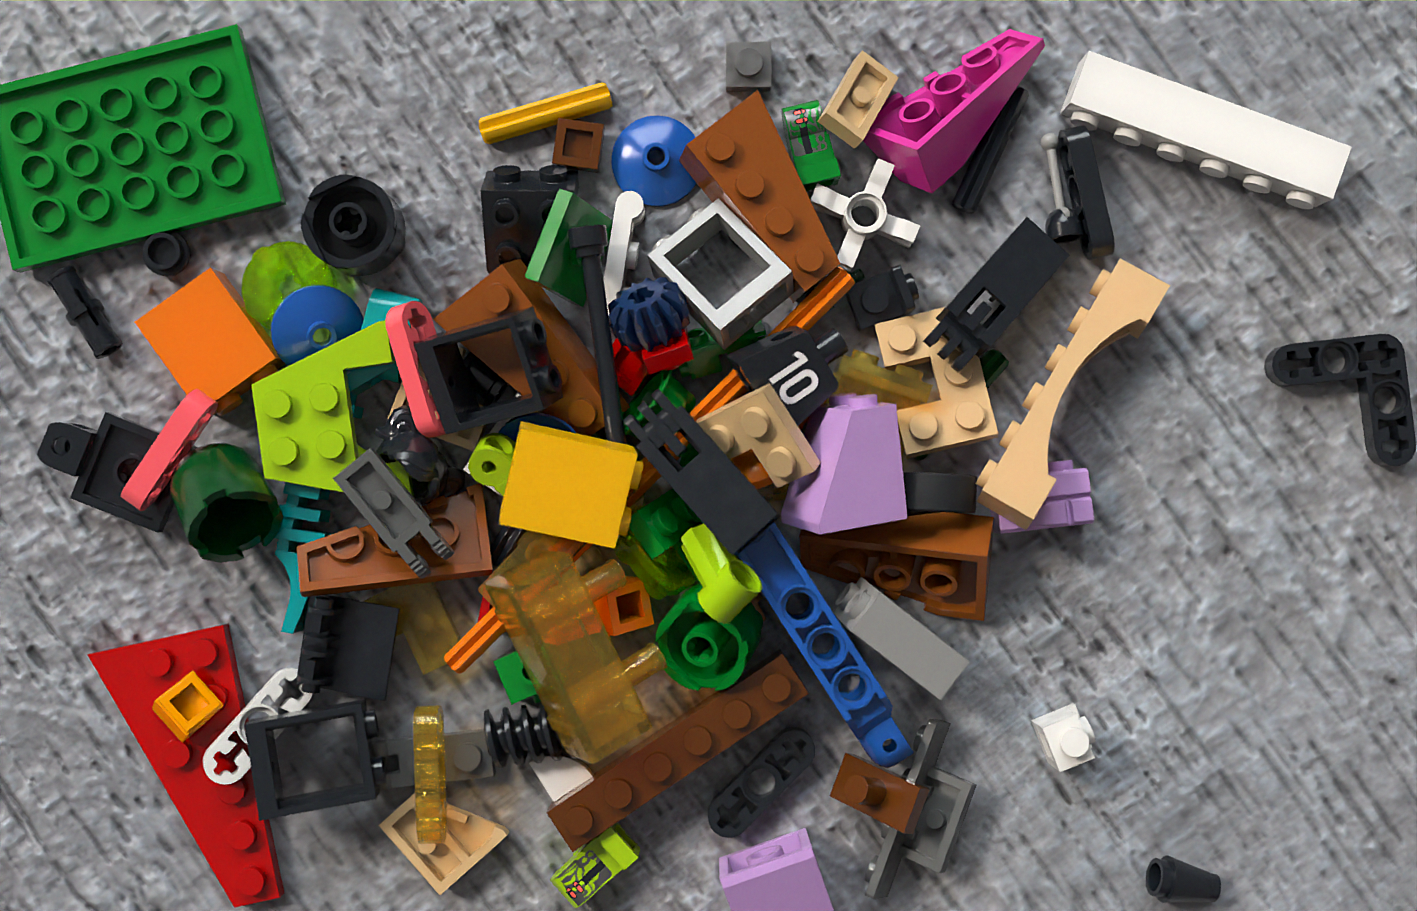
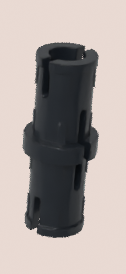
(84, 312)

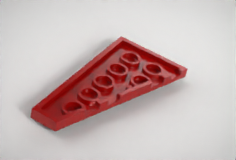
(217, 815)

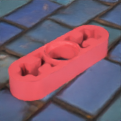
(402, 343)
(169, 449)

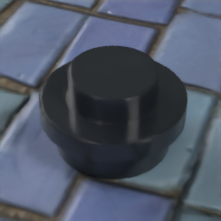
(166, 253)

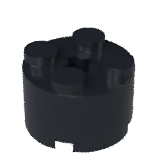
(329, 219)

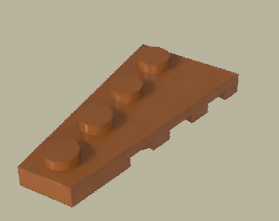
(363, 561)

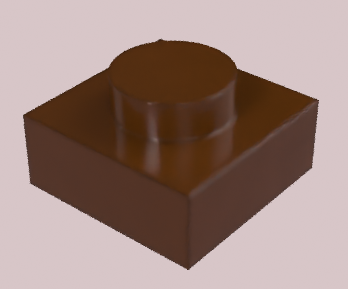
(578, 145)

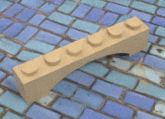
(1021, 478)

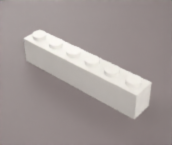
(1205, 131)

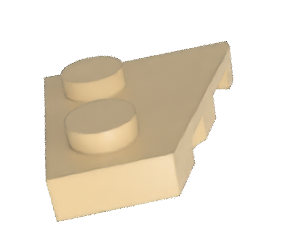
(442, 864)

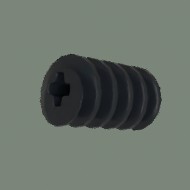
(521, 736)

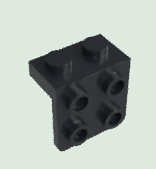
(517, 208)

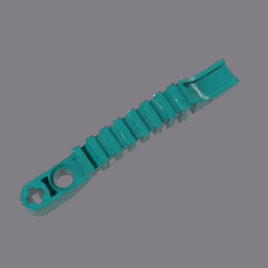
(295, 508)

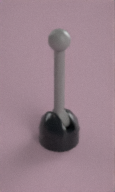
(1063, 223)

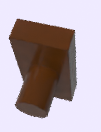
(879, 793)

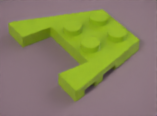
(308, 412)

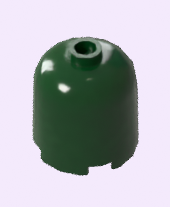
(224, 502)

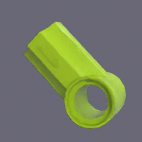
(725, 580)

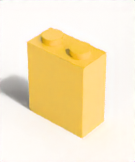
(570, 485)

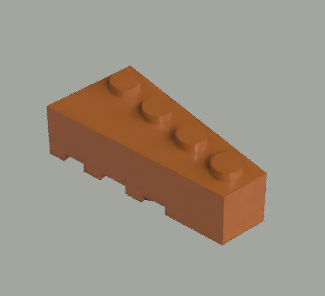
(507, 292)

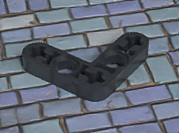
(1370, 378)

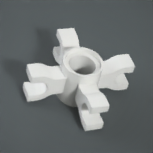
(886, 225)

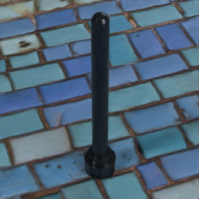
(589, 247)

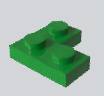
(662, 526)

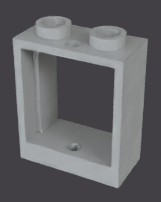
(750, 303)
(899, 637)

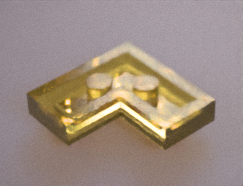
(423, 622)

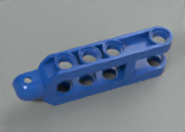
(867, 705)

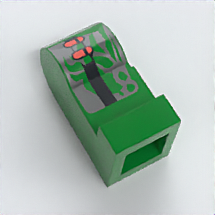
(810, 145)

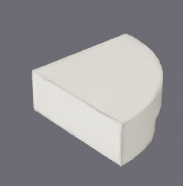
(562, 775)

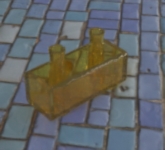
(571, 654)

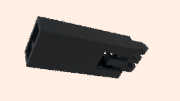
(1012, 278)
(709, 482)

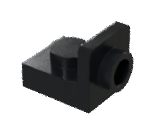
(882, 297)

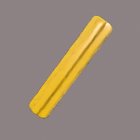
(545, 113)

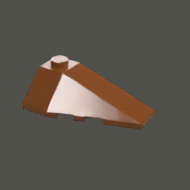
(926, 557)

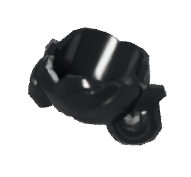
(418, 457)

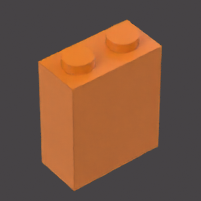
(210, 340)

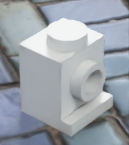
(1065, 737)

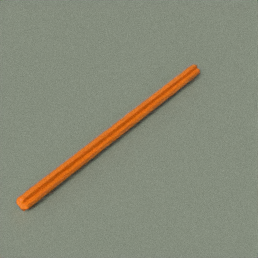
(805, 315)

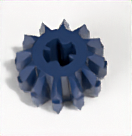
(648, 314)

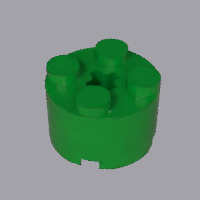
(703, 650)

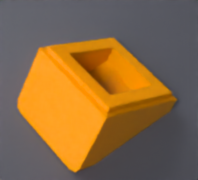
(187, 706)

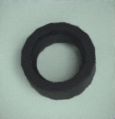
(940, 492)

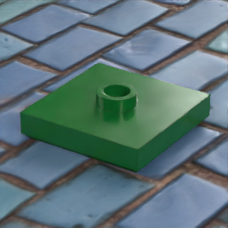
(553, 262)

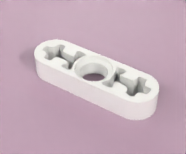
(225, 745)

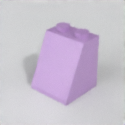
(858, 470)
(775, 876)

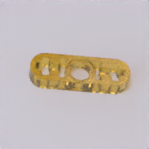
(430, 774)

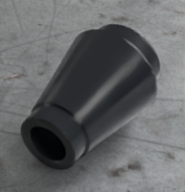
(1181, 882)

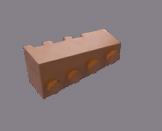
(754, 177)

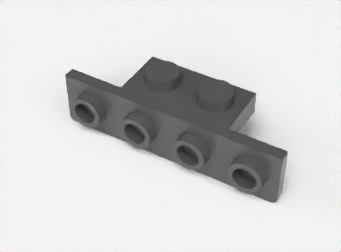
(938, 822)

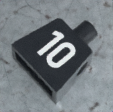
(793, 367)

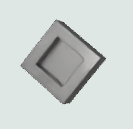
(748, 67)

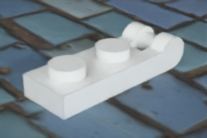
(622, 250)

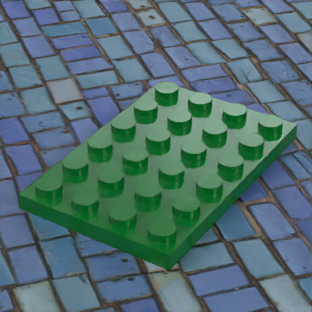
(133, 149)

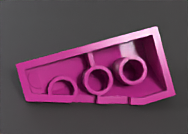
(944, 121)

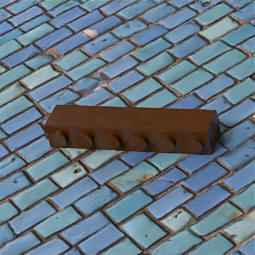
(676, 750)

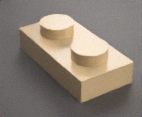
(858, 99)

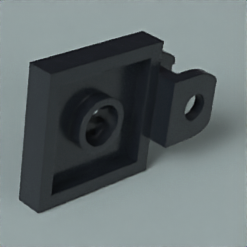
(99, 463)

